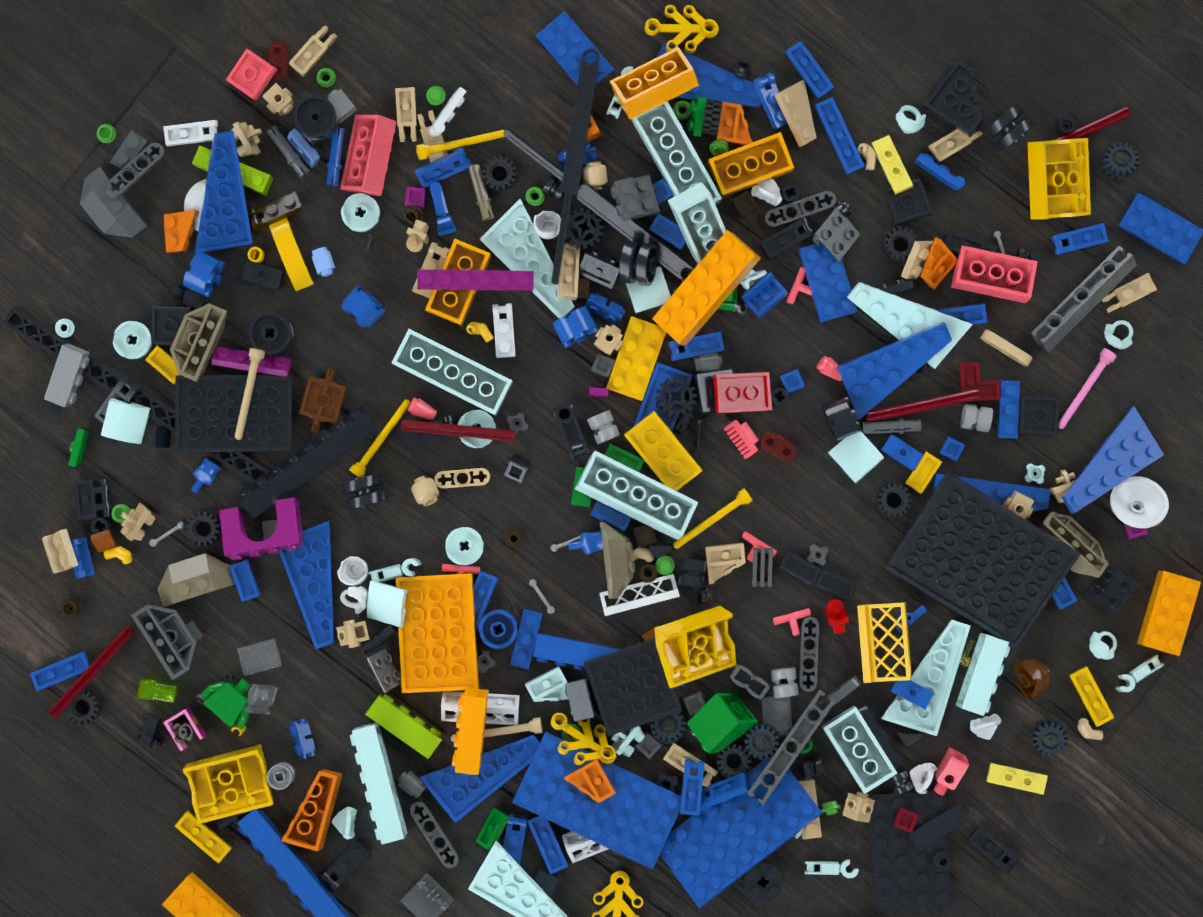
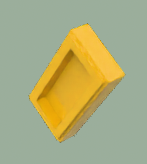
(163, 363)
(923, 472)

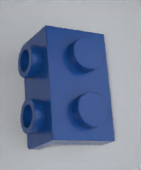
(764, 295)

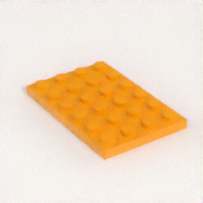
(438, 634)

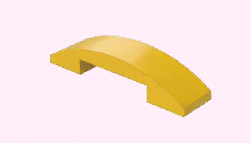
(291, 255)

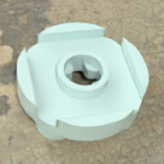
(351, 207)
(122, 338)
(474, 418)
(453, 546)

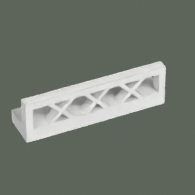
(646, 600)
(497, 704)
(577, 842)

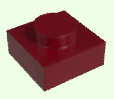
(905, 819)

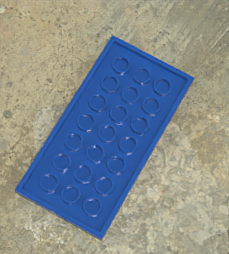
(629, 822)
(736, 835)

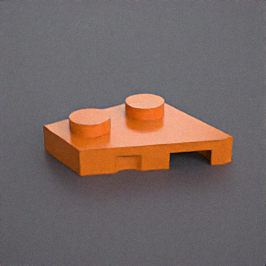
(732, 125)
(178, 230)
(938, 263)
(592, 781)

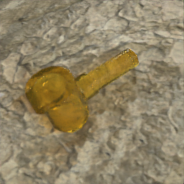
(965, 660)

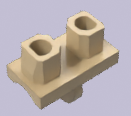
(248, 137)
(417, 236)
(1060, 490)
(134, 521)

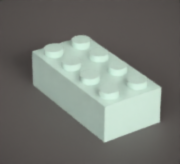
(697, 220)
(982, 674)
(859, 749)

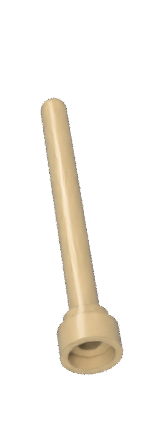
(256, 356)
(533, 726)

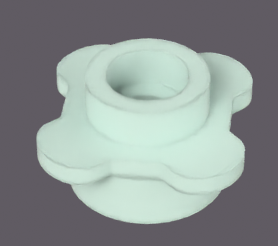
(1038, 469)

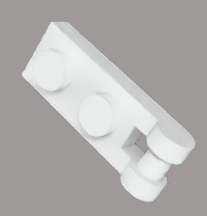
(447, 112)
(189, 133)
(504, 331)

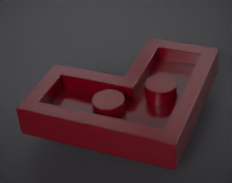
(970, 379)

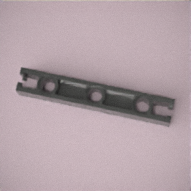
(1073, 308)
(782, 758)

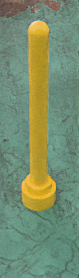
(424, 151)
(359, 468)
(742, 498)

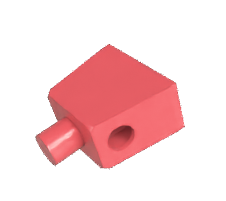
(952, 764)

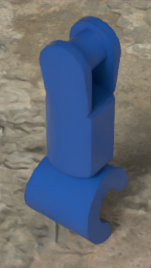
(444, 223)

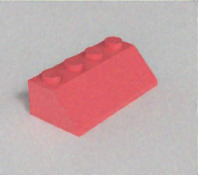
(368, 154)
(994, 274)

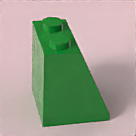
(721, 721)

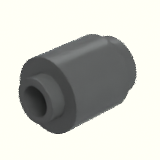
(708, 363)
(411, 784)

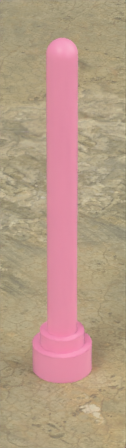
(1106, 358)

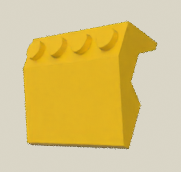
(1059, 178)
(695, 646)
(229, 784)

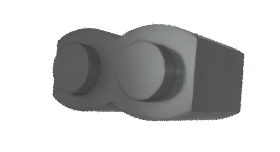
(744, 678)

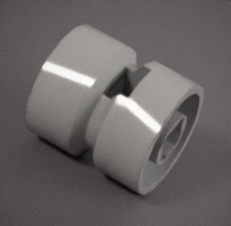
(977, 418)
(603, 427)
(784, 689)
(281, 775)

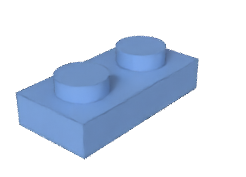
(300, 145)

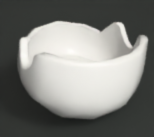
(547, 224)
(353, 571)

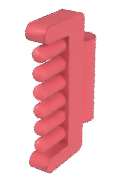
(747, 435)

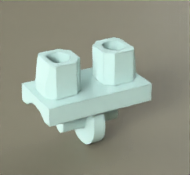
(623, 739)

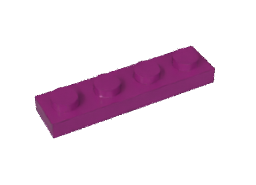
(240, 360)

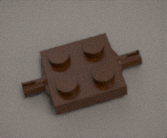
(323, 400)

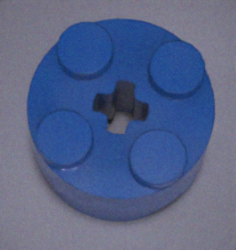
(203, 274)
(363, 307)
(575, 327)
(487, 629)

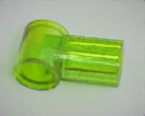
(152, 690)

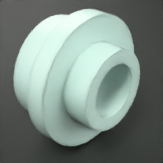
(70, 330)

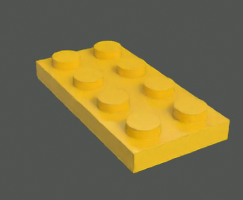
(636, 358)
(663, 452)

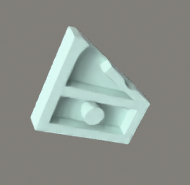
(548, 686)

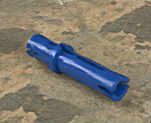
(335, 158)

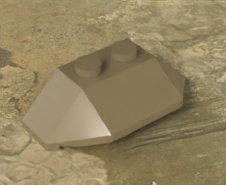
(197, 340)
(1066, 529)
(617, 559)
(194, 578)

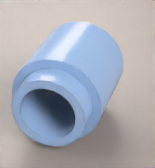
(323, 261)

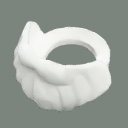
(767, 191)
(360, 594)
(986, 726)
(922, 776)

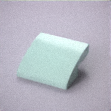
(650, 296)
(125, 421)
(856, 456)
(386, 603)

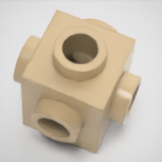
(275, 94)
(603, 344)
(1020, 499)
(352, 633)
(858, 807)

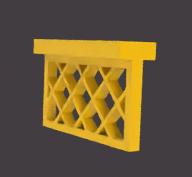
(868, 647)

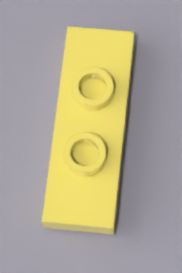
(892, 164)
(1016, 778)

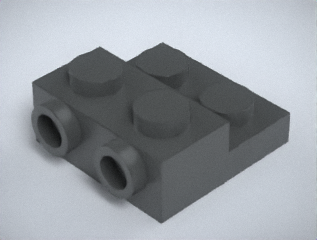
(634, 198)

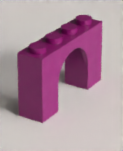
(286, 536)

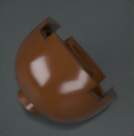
(1033, 677)

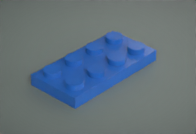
(567, 44)
(1161, 228)
(827, 282)

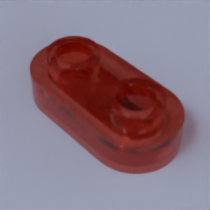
(279, 60)
(778, 447)

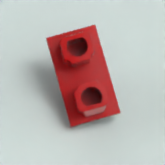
(836, 615)

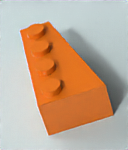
(315, 812)

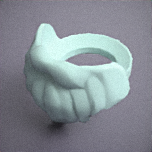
(908, 125)
(752, 278)
(1114, 341)
(1099, 648)
(345, 822)

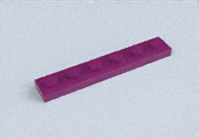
(475, 280)

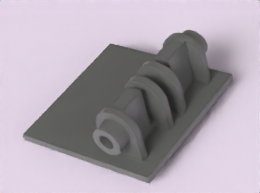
(836, 234)
(384, 670)
(427, 898)

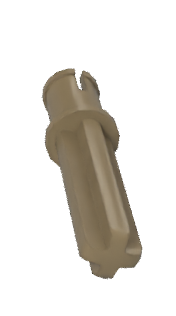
(481, 193)

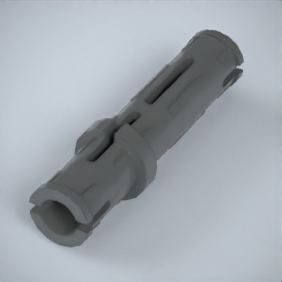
(293, 159)
(891, 426)

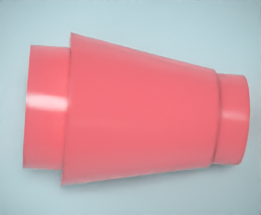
(829, 368)
(421, 409)

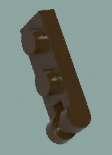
(275, 211)

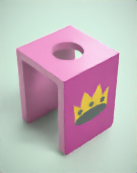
(193, 721)

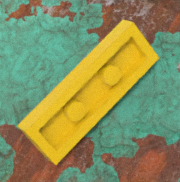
(1091, 696)
(203, 837)

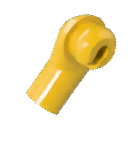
(480, 329)
(119, 552)

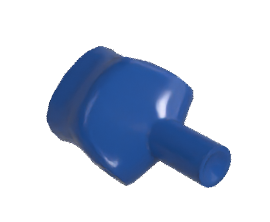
(205, 474)
(589, 542)
(914, 615)

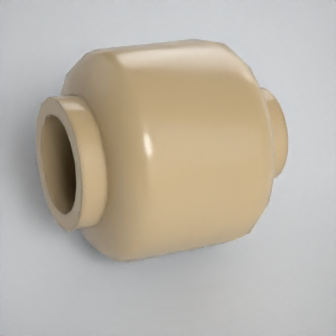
(594, 174)
(425, 491)

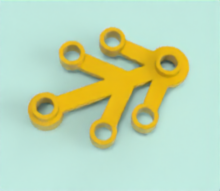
(683, 27)
(584, 741)
(617, 903)

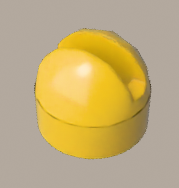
(253, 254)

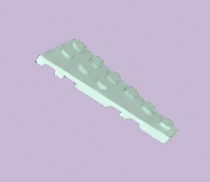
(521, 249)
(906, 317)
(936, 674)
(511, 888)

